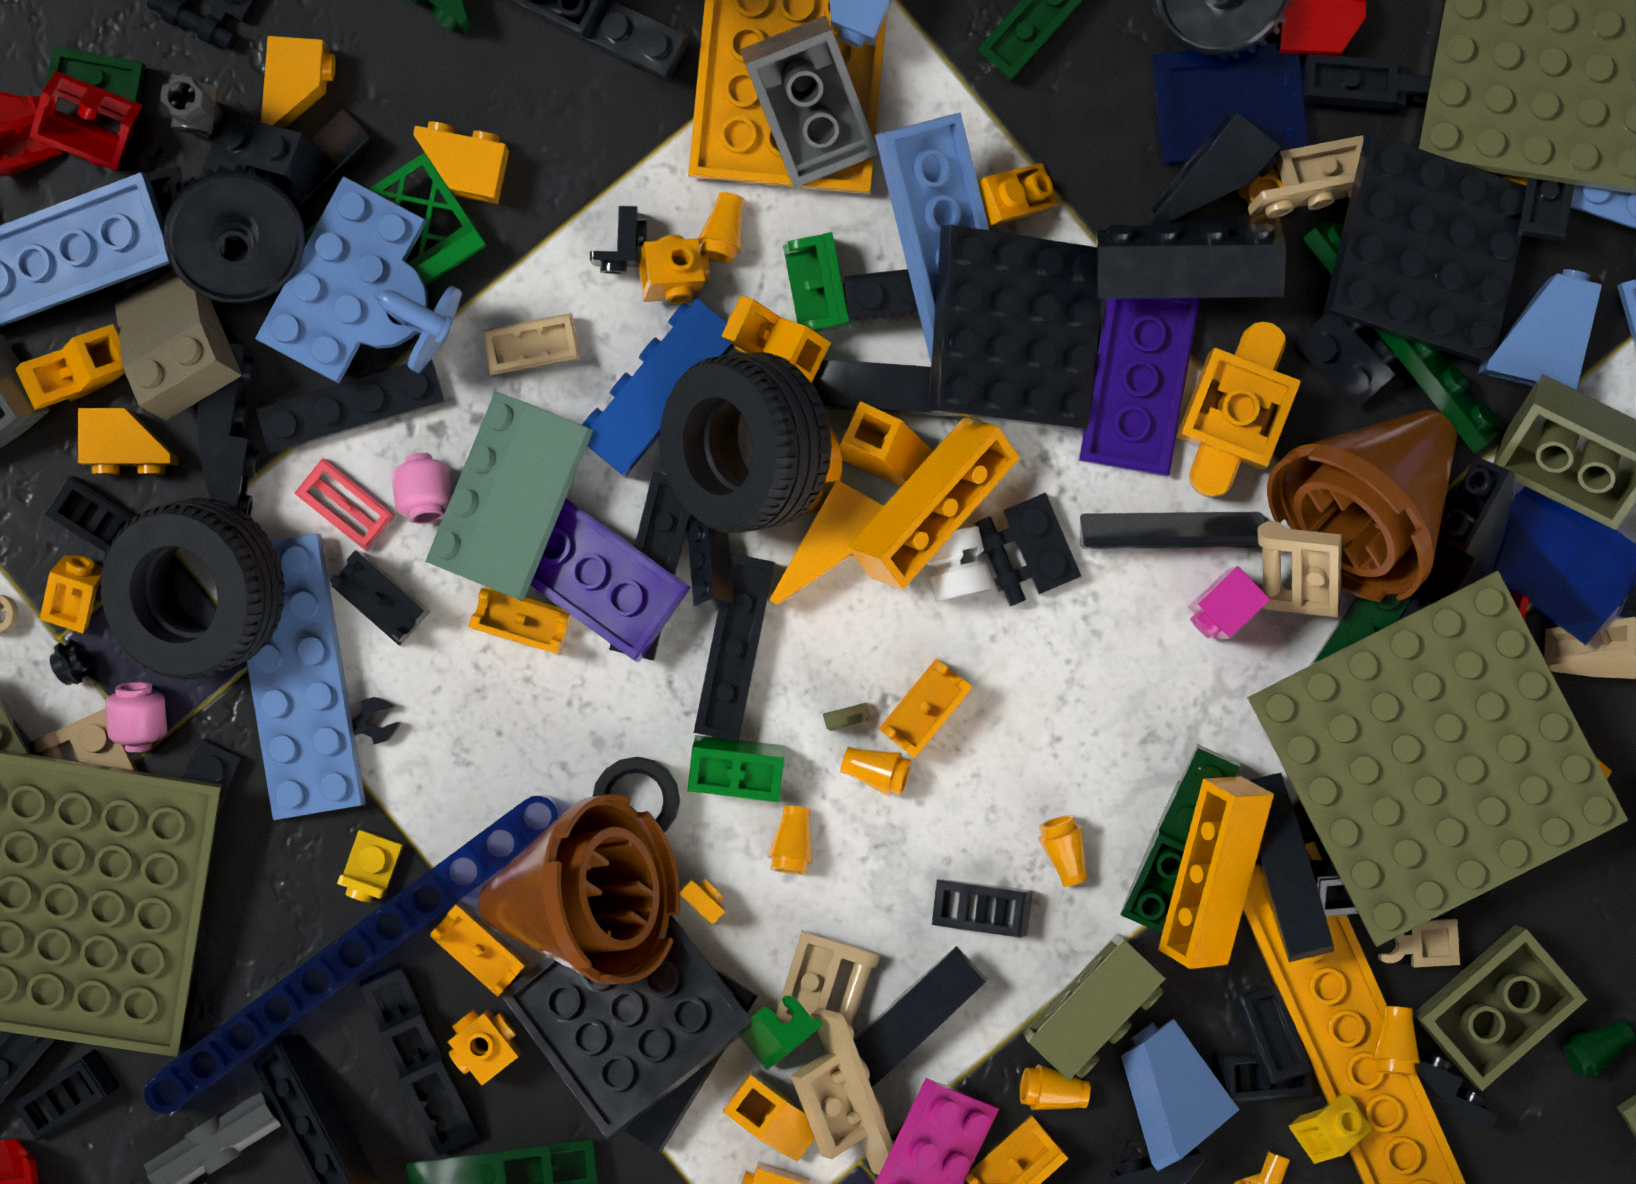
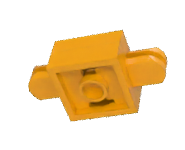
(1237, 409)

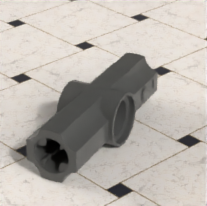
(192, 106)
(215, 1142)

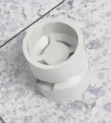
(958, 566)

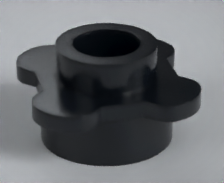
(71, 663)

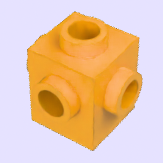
(672, 270)
(483, 1062)

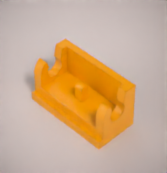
(524, 622)
(925, 708)
(479, 948)
(1021, 1158)

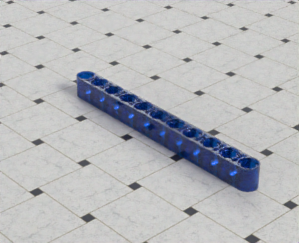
(332, 960)

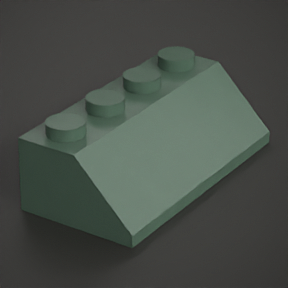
(509, 495)

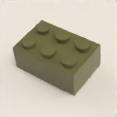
(1573, 451)
(1499, 1007)
(1095, 1008)

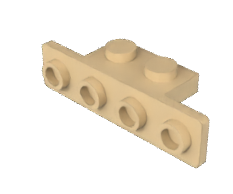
(1311, 177)
(840, 1097)

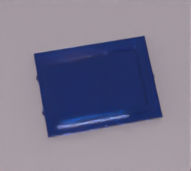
(1199, 91)
(1565, 563)

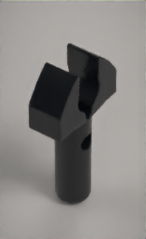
(377, 733)

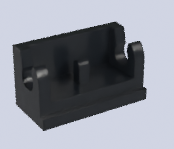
(379, 597)

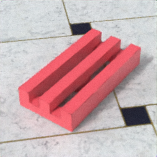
(374, 528)

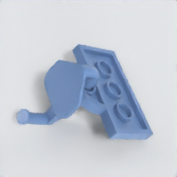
(352, 284)

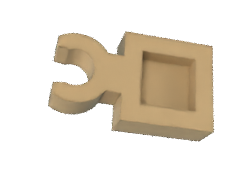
(1428, 944)

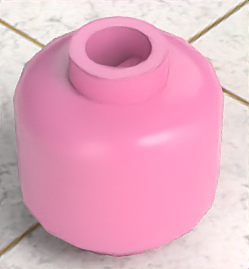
(422, 488)
(136, 716)

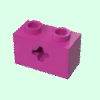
(1227, 604)

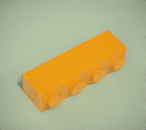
(933, 502)
(1215, 871)

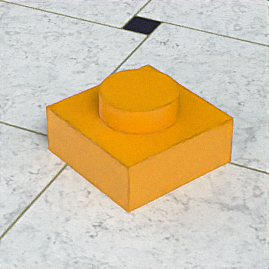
(704, 899)

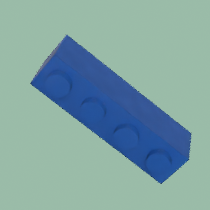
(635, 414)

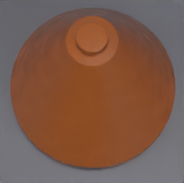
(1379, 491)
(591, 892)

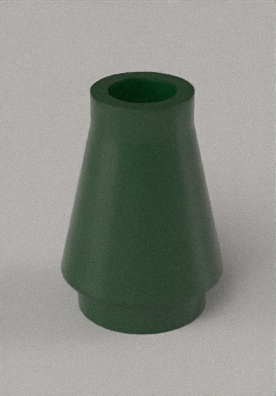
(1597, 1048)

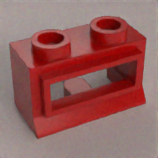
(78, 136)

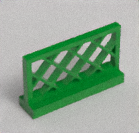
(450, 249)

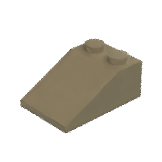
(172, 346)

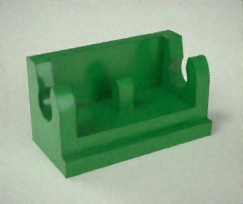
(816, 283)
(736, 768)
(773, 1039)

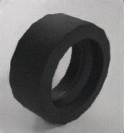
(654, 770)

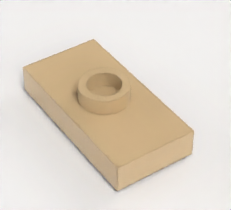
(531, 344)

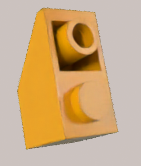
(467, 164)
(1016, 195)
(120, 439)
(882, 445)
(770, 1116)

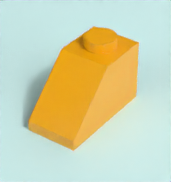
(294, 77)

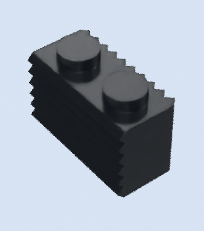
(879, 297)

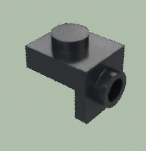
(631, 234)

